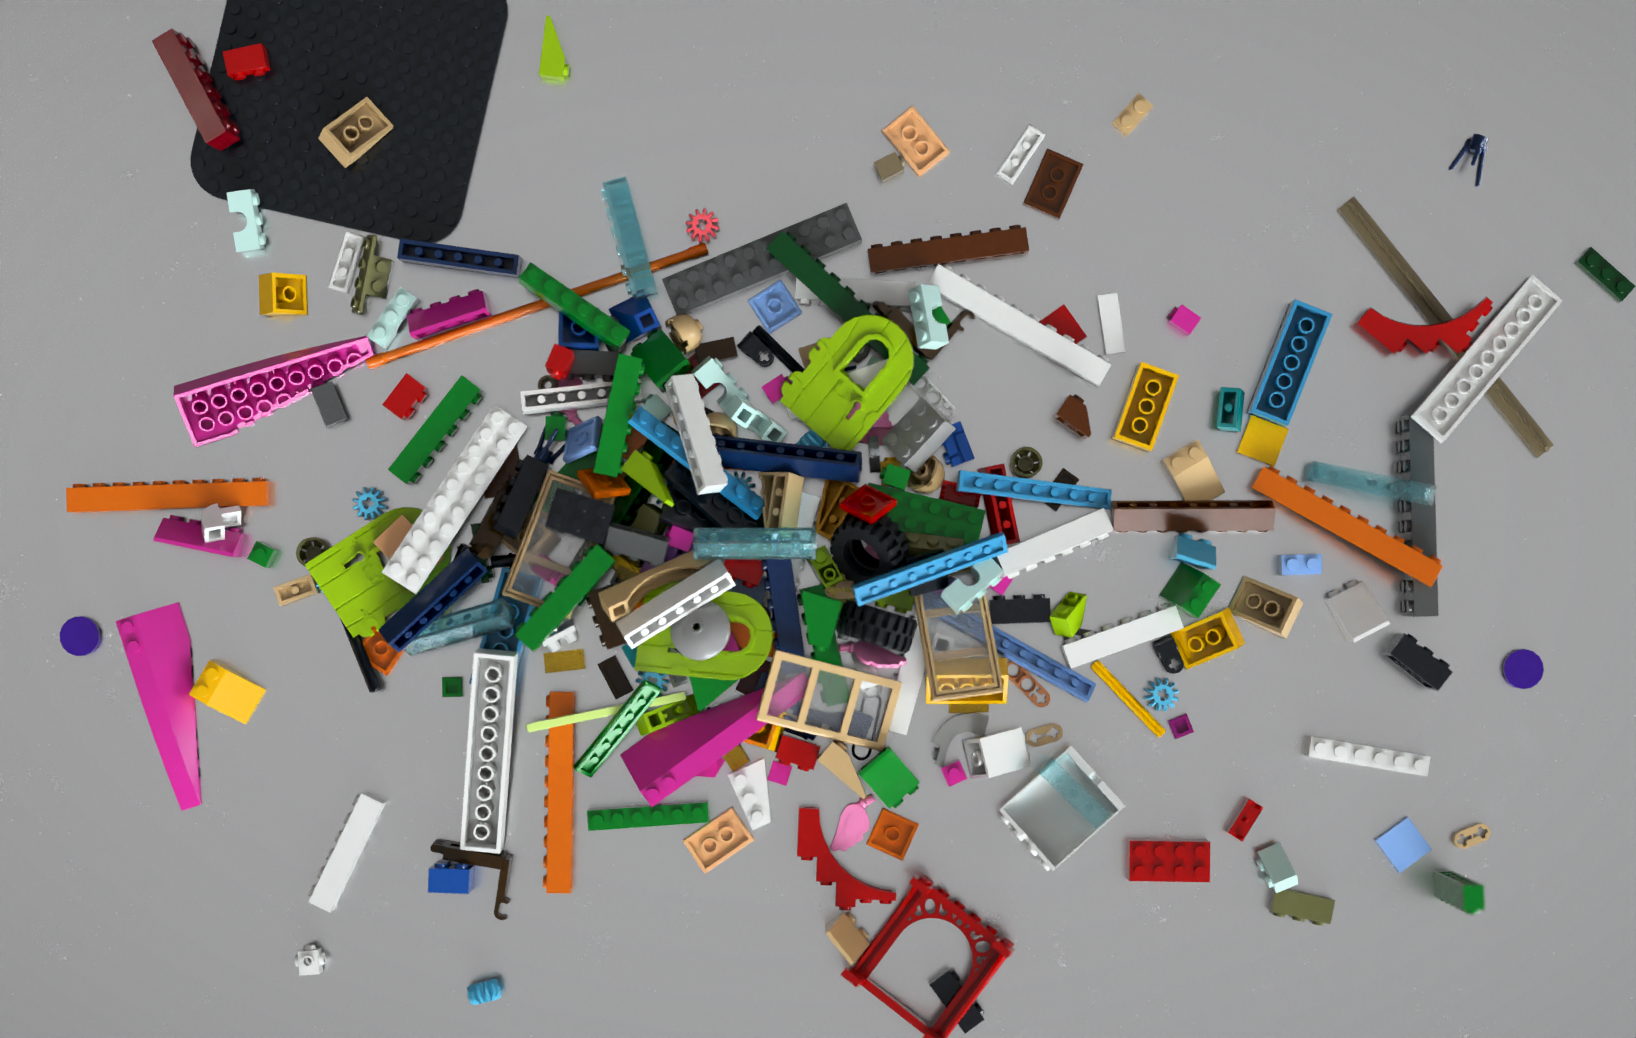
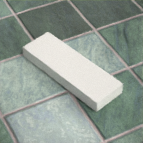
(1020, 154)
(346, 262)
(1111, 323)

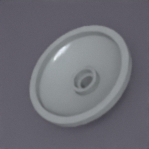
(710, 637)

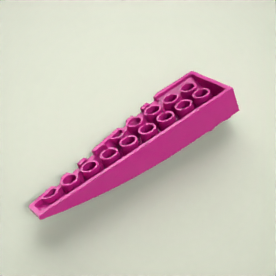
(239, 396)
(162, 670)
(686, 748)

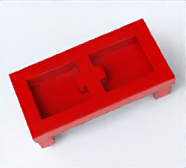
(949, 493)
(1244, 819)

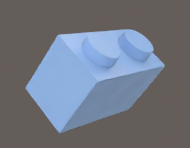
(1299, 564)

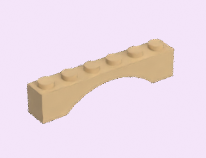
(622, 598)

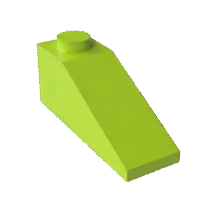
(552, 61)
(647, 473)
(667, 715)

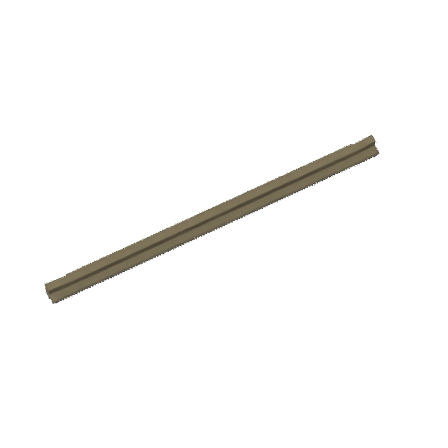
(1435, 313)

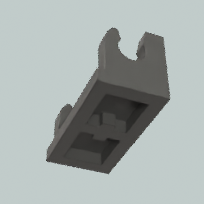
(329, 404)

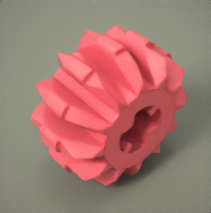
(695, 223)

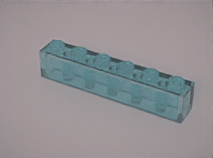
(629, 237)
(1373, 483)
(754, 543)
(464, 626)

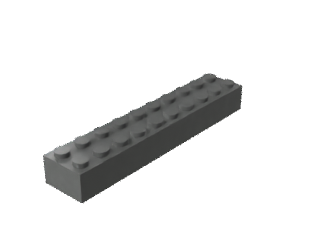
(754, 265)
(1418, 519)

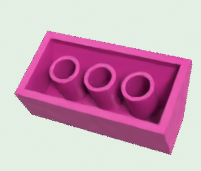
(448, 315)
(189, 535)

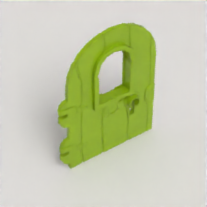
(827, 394)
(362, 592)
(655, 657)

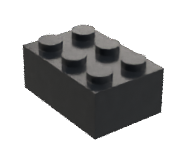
(580, 516)
(1417, 661)

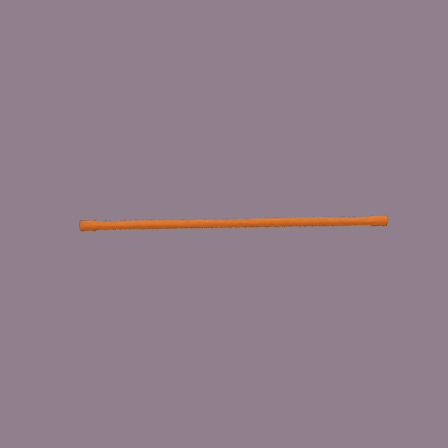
(384, 357)

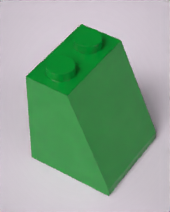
(661, 358)
(1189, 590)
(821, 618)
(707, 689)
(889, 777)

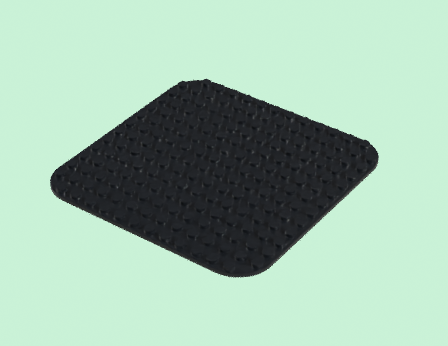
(414, 59)

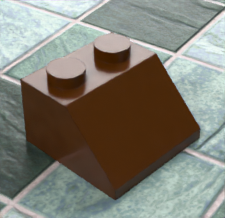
(1074, 415)

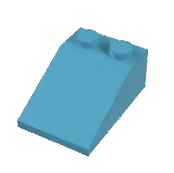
(1192, 552)

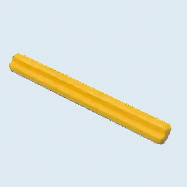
(1128, 698)

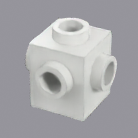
(309, 967)

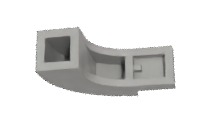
(954, 726)

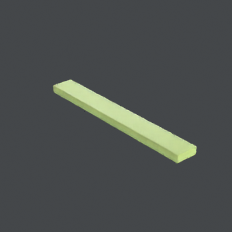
(597, 713)

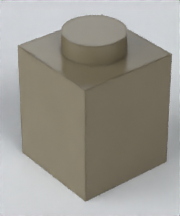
(889, 166)

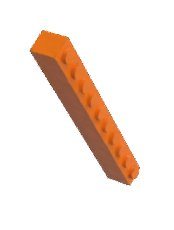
(168, 496)
(1348, 527)
(560, 795)

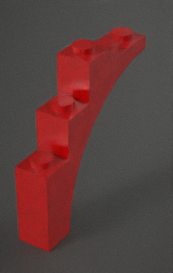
(1453, 332)
(848, 888)

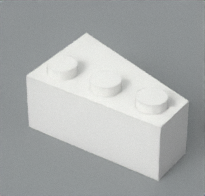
(752, 791)

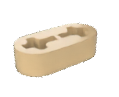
(841, 595)
(1045, 739)
(1469, 831)

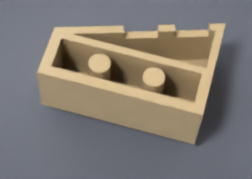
(781, 498)

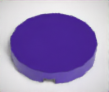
(80, 636)
(1523, 668)

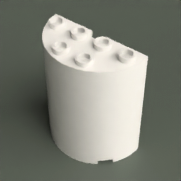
(1049, 820)

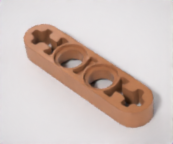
(1020, 676)

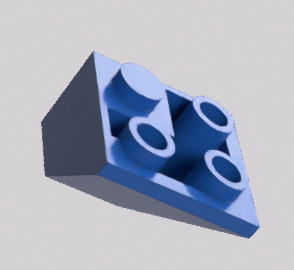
(636, 316)

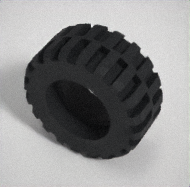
(852, 557)
(876, 626)

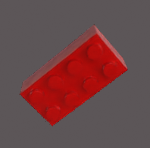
(1168, 860)

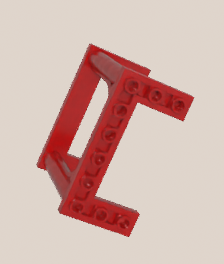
(976, 982)

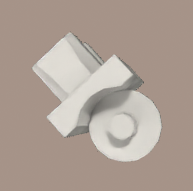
(565, 630)

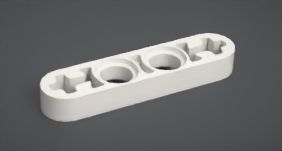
(930, 387)

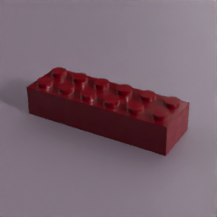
(196, 89)

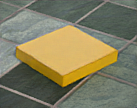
(1262, 440)

